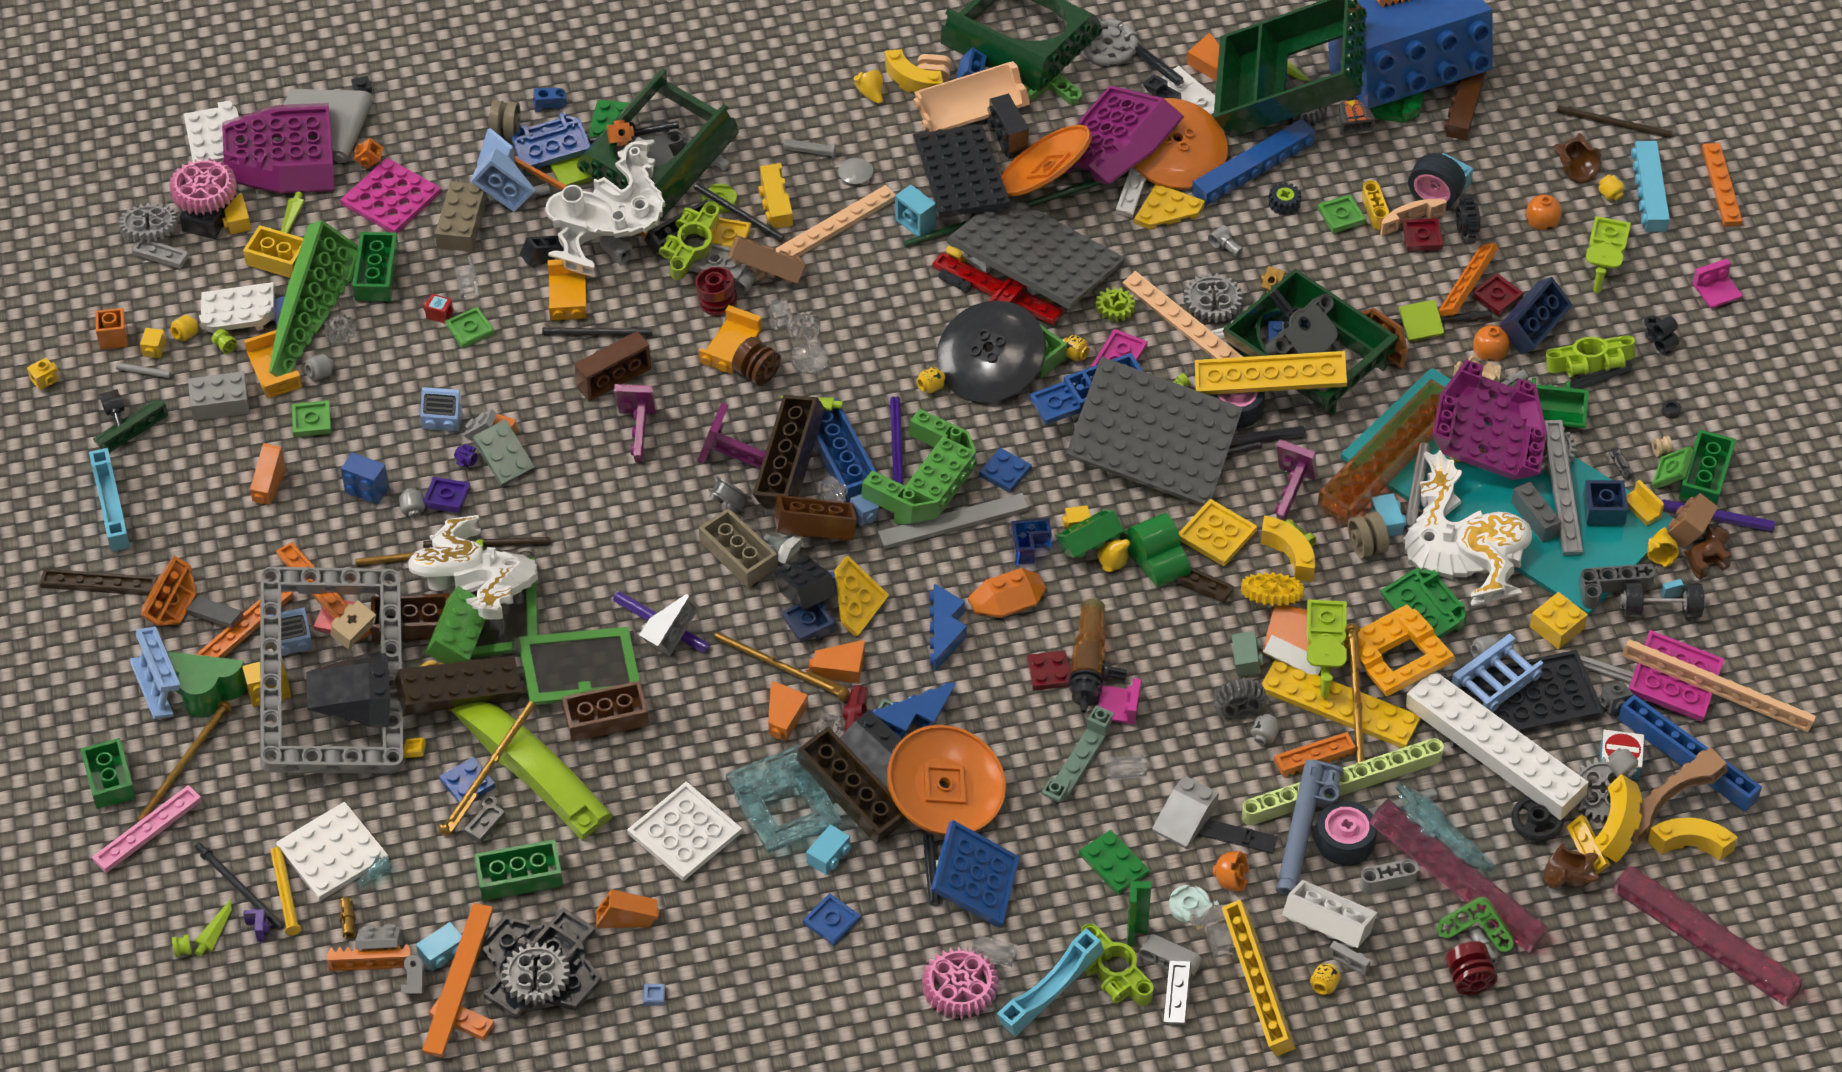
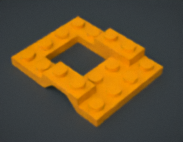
(1391, 632)

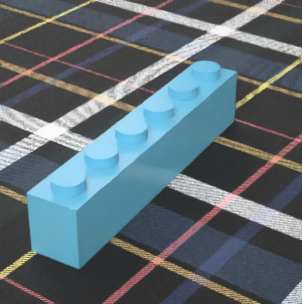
(1650, 186)

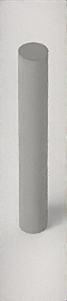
(143, 370)

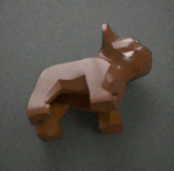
(1709, 551)

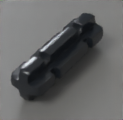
(955, 280)
(1621, 463)

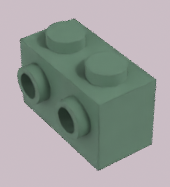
(1246, 653)

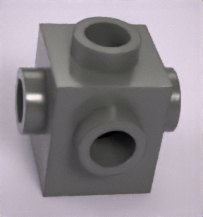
(1614, 697)

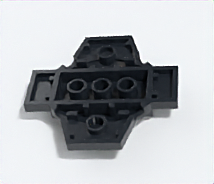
(563, 932)

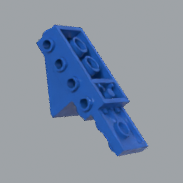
(1069, 396)

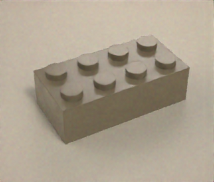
(460, 217)
(738, 547)

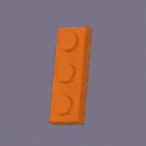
(470, 1022)

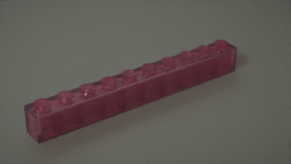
(1457, 873)
(1708, 935)

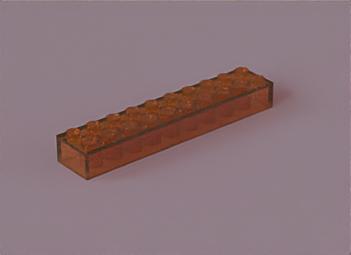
(1382, 456)

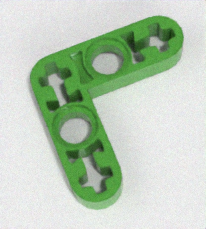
(1065, 94)
(1481, 916)

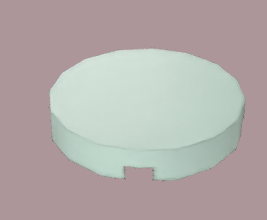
(1186, 899)

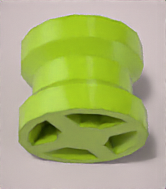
(181, 945)

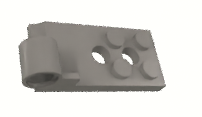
(742, 276)

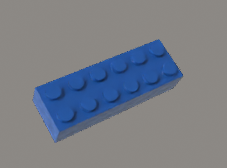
(842, 452)

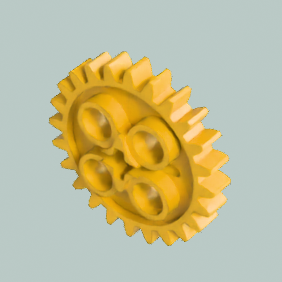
(1272, 589)

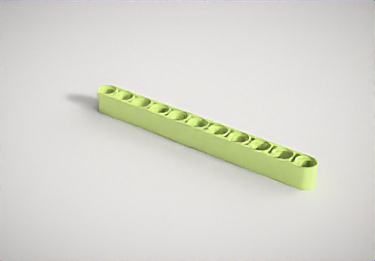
(1276, 803)

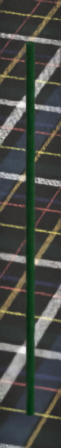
(1037, 201)

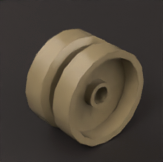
(505, 118)
(1368, 534)

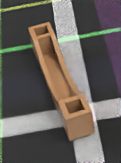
(1703, 770)

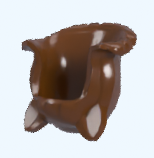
(1579, 159)
(1570, 868)

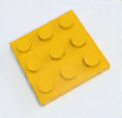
(1217, 532)

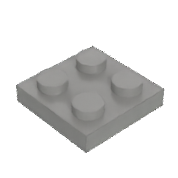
(380, 937)

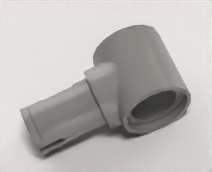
(1223, 237)

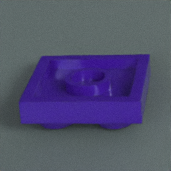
(446, 494)

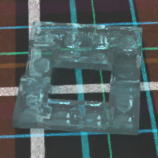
(771, 777)
(1435, 824)

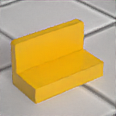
(1644, 504)

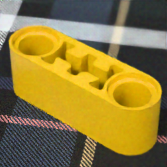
(1374, 203)

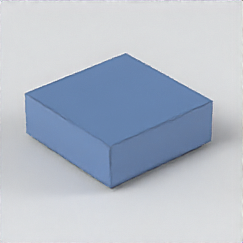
(654, 995)

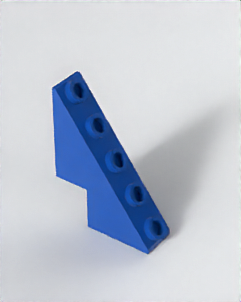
(946, 628)
(919, 709)

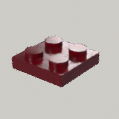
(1422, 234)
(1497, 294)
(1048, 670)

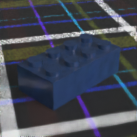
(1536, 315)

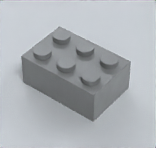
(218, 396)

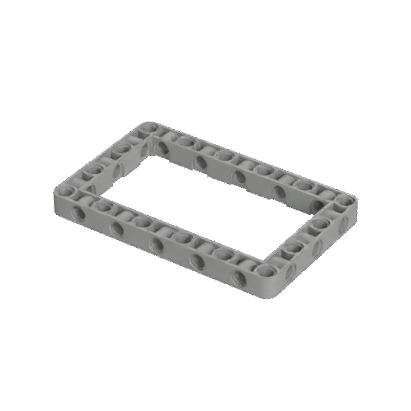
(328, 758)

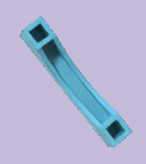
(109, 500)
(1028, 1006)

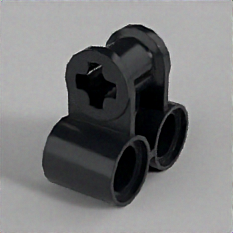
(1662, 332)

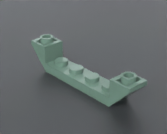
(1081, 757)

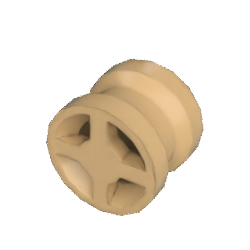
(1662, 446)

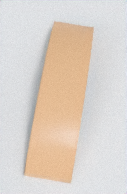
(1430, 207)

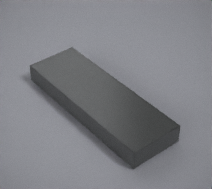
(214, 612)

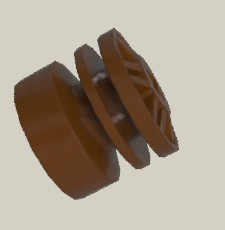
(756, 361)

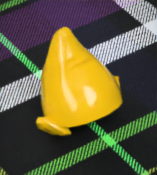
(870, 85)
(1662, 548)
(1113, 554)

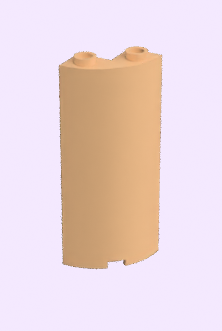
(968, 97)

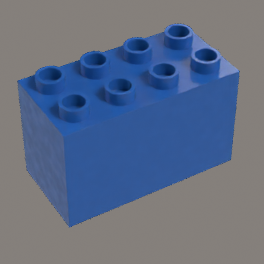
(1420, 46)

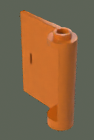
(1289, 625)

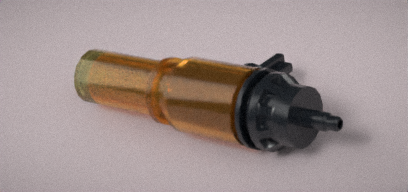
(1088, 656)

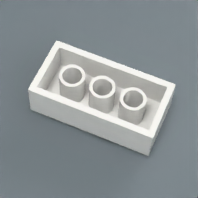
(1329, 914)

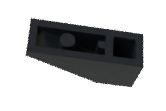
(536, 249)

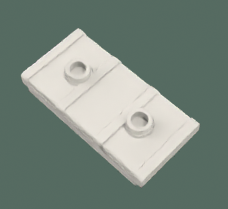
(1193, 91)

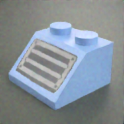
(441, 409)
(294, 632)

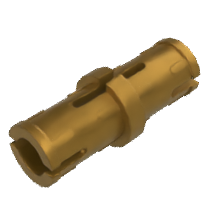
(347, 917)

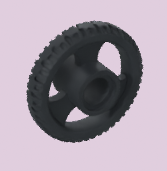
(1535, 825)

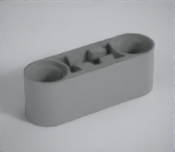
(1389, 876)
(1161, 952)

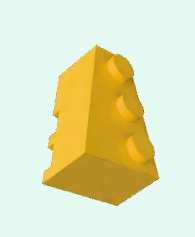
(774, 196)

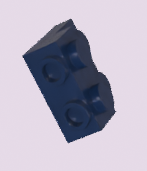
(809, 622)

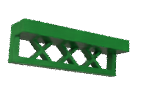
(1138, 909)

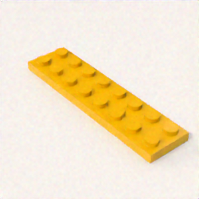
(1271, 373)
(1378, 717)

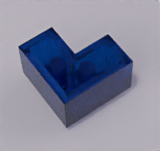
(1027, 536)

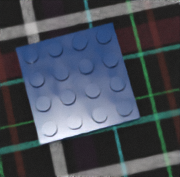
(975, 873)

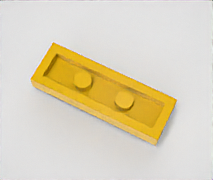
(1584, 840)

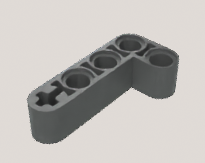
(1611, 579)

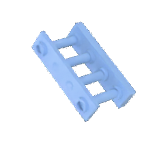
(1492, 657)
(154, 672)

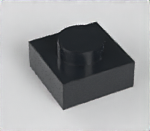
(361, 84)

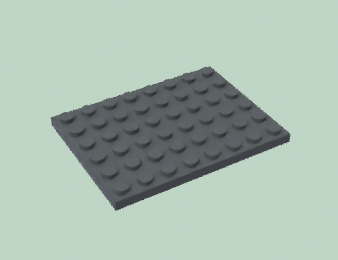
(1037, 251)
(1154, 432)

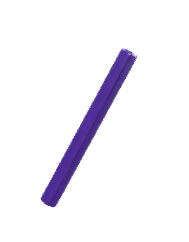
(896, 434)
(1728, 517)
(646, 613)

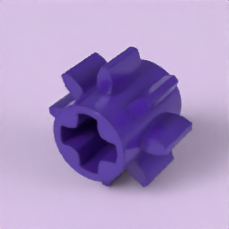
(465, 455)

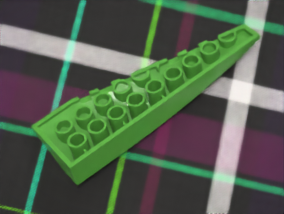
(318, 278)

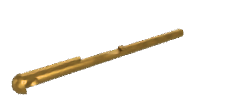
(1353, 629)
(809, 676)
(223, 707)
(470, 796)

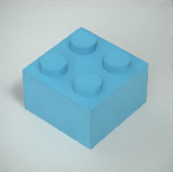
(915, 211)

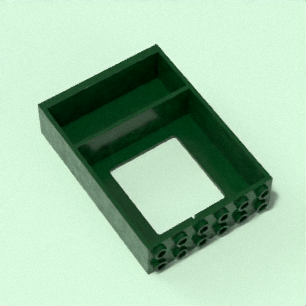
(1255, 63)

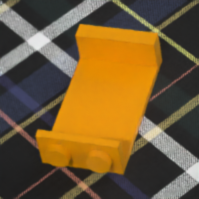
(566, 292)
(735, 330)
(260, 352)

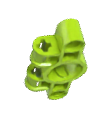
(690, 223)
(1608, 354)
(1120, 984)

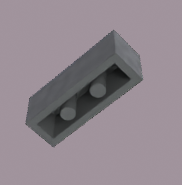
(1536, 512)

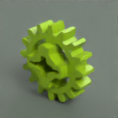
(1115, 304)

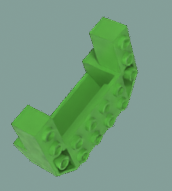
(935, 479)

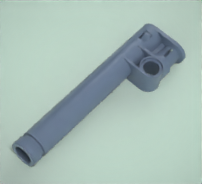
(1314, 783)

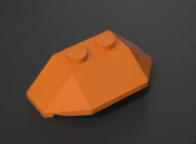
(1007, 593)
(170, 594)

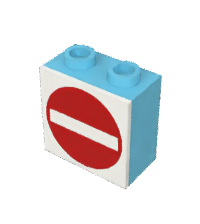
(1614, 739)

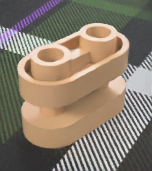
(936, 63)

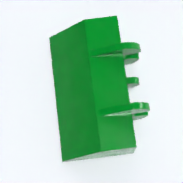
(1563, 404)

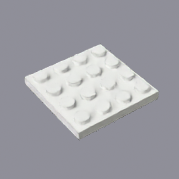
(684, 831)
(331, 851)

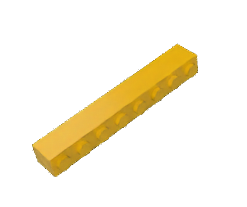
(1258, 978)

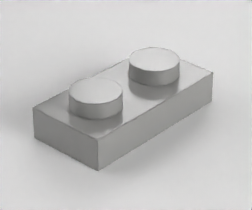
(480, 423)
(1348, 957)

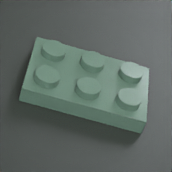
(503, 452)

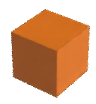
(111, 328)

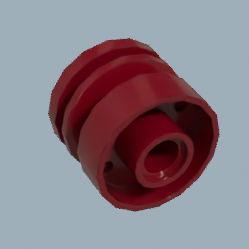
(716, 290)
(1471, 968)

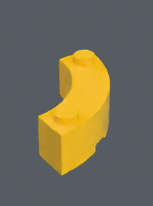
(908, 75)
(1293, 543)
(1622, 819)
(1692, 832)

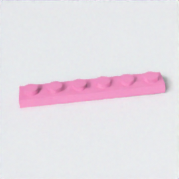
(147, 829)

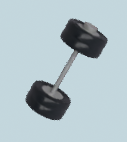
(1692, 600)

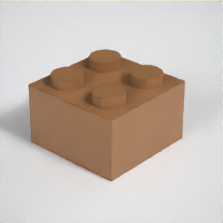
(1691, 520)

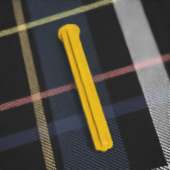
(292, 926)

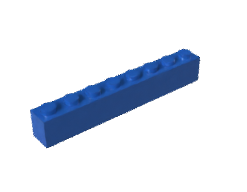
(1253, 162)
(1684, 749)

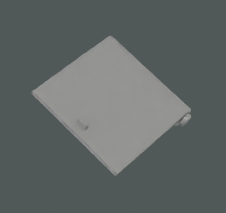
(347, 115)

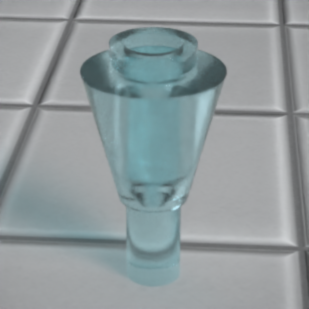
(378, 868)

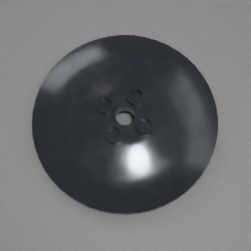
(1006, 368)

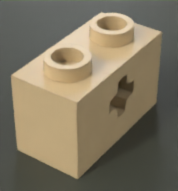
(352, 624)

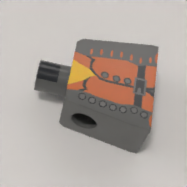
(1355, 117)

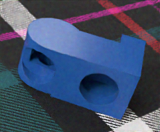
(549, 98)

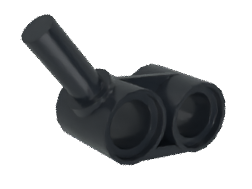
(113, 405)

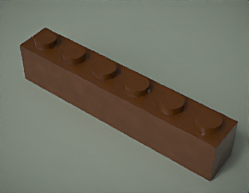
(1464, 106)

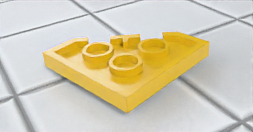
(1167, 207)
(857, 595)

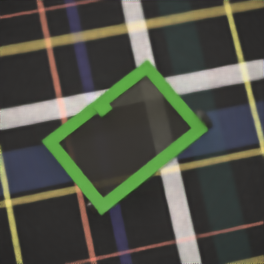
(518, 621)
(575, 662)

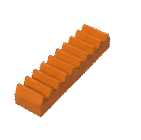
(1322, 750)
(367, 959)

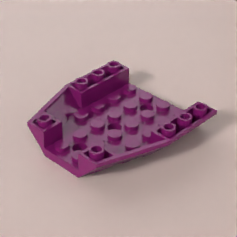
(1124, 131)
(283, 165)
(1515, 416)

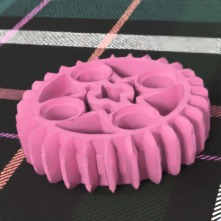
(203, 186)
(960, 982)

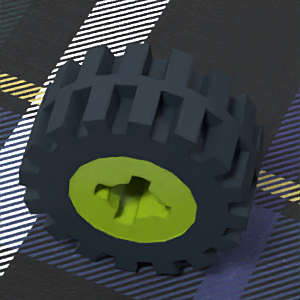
(1284, 198)

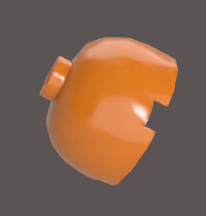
(1543, 212)
(1491, 343)
(1231, 871)

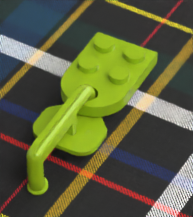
(1606, 247)
(1326, 638)

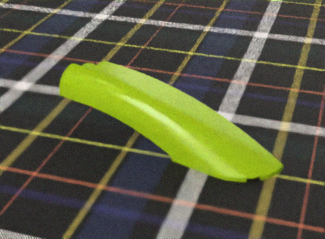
(537, 768)

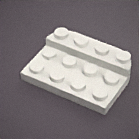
(205, 131)
(238, 307)

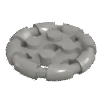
(1112, 53)

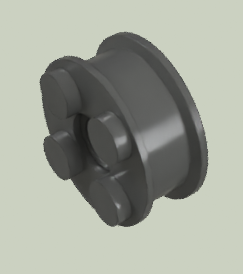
(730, 494)

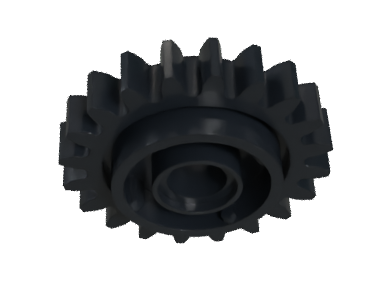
(1467, 218)

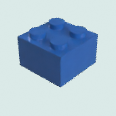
(365, 478)

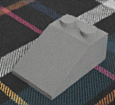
(668, 626)
(1186, 811)

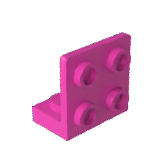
(1715, 284)
(1121, 701)

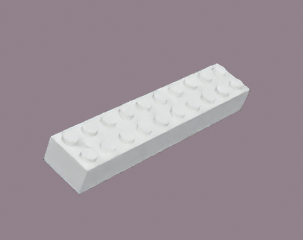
(1497, 744)

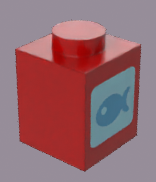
(438, 308)

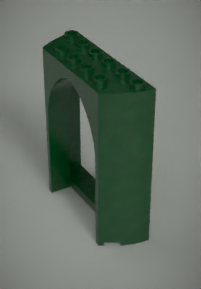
(1036, 60)
(687, 166)
(1353, 328)

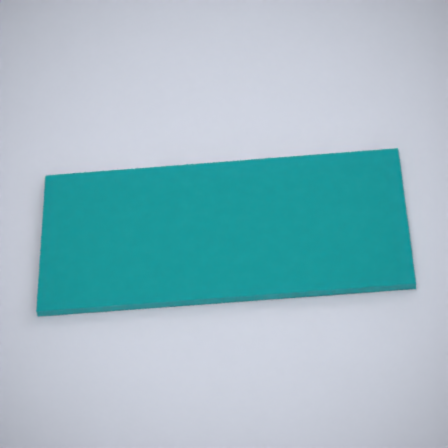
(1493, 493)

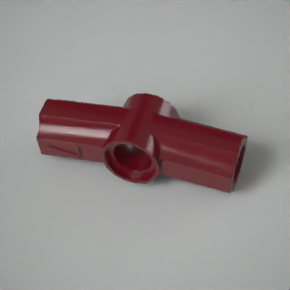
(856, 705)

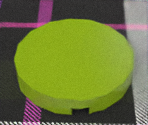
(724, 191)

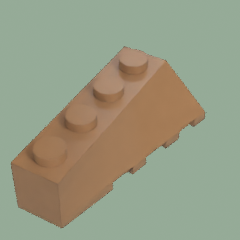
(766, 259)

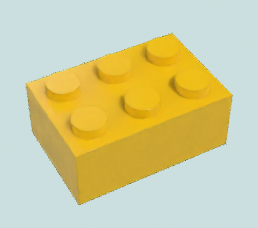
(272, 251)

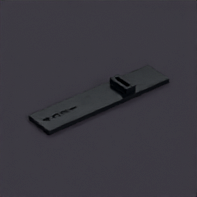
(1238, 836)

